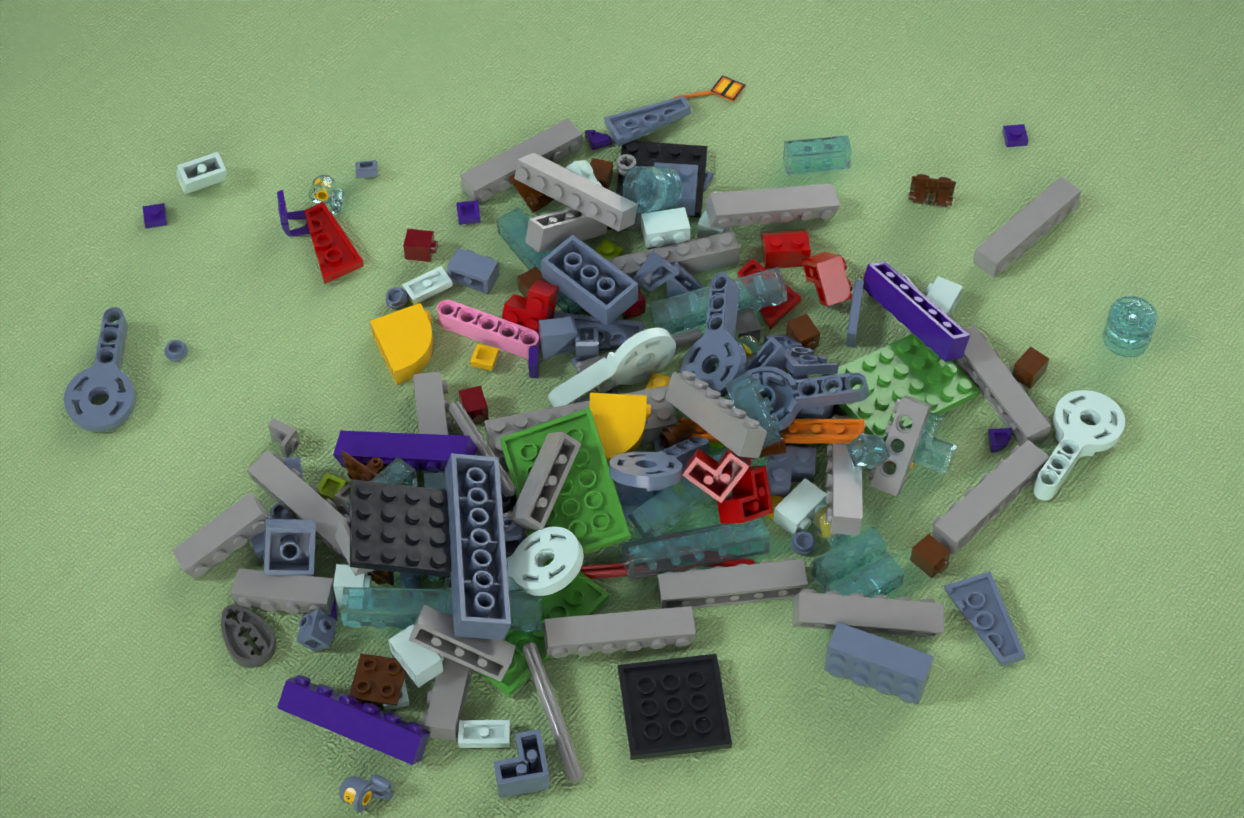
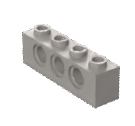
(918, 412)

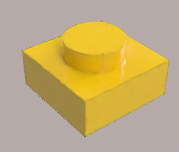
(484, 357)

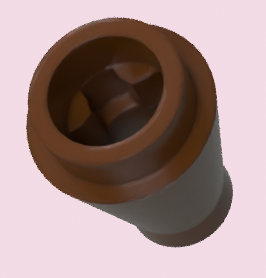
(676, 433)

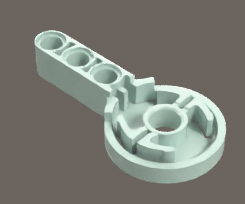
(631, 364)
(1078, 438)
(531, 556)

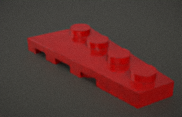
(332, 247)

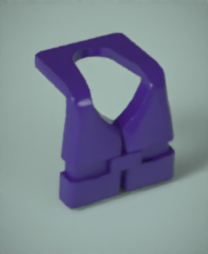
(284, 216)

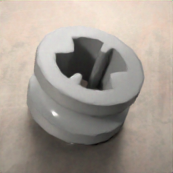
(625, 159)

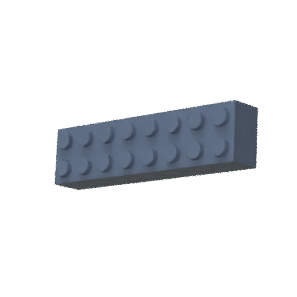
(477, 547)

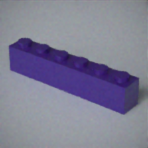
(915, 311)
(418, 450)
(353, 719)

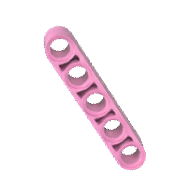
(474, 325)

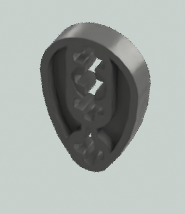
(238, 645)

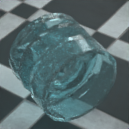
(653, 188)
(1129, 326)

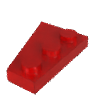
(773, 313)

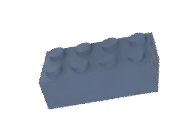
(589, 280)
(878, 663)

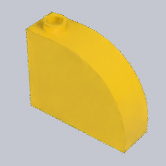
(404, 341)
(619, 421)

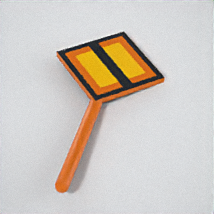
(725, 88)

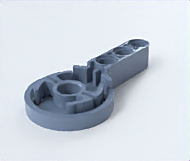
(718, 334)
(101, 380)
(792, 396)
(655, 469)

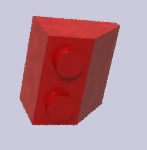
(785, 248)

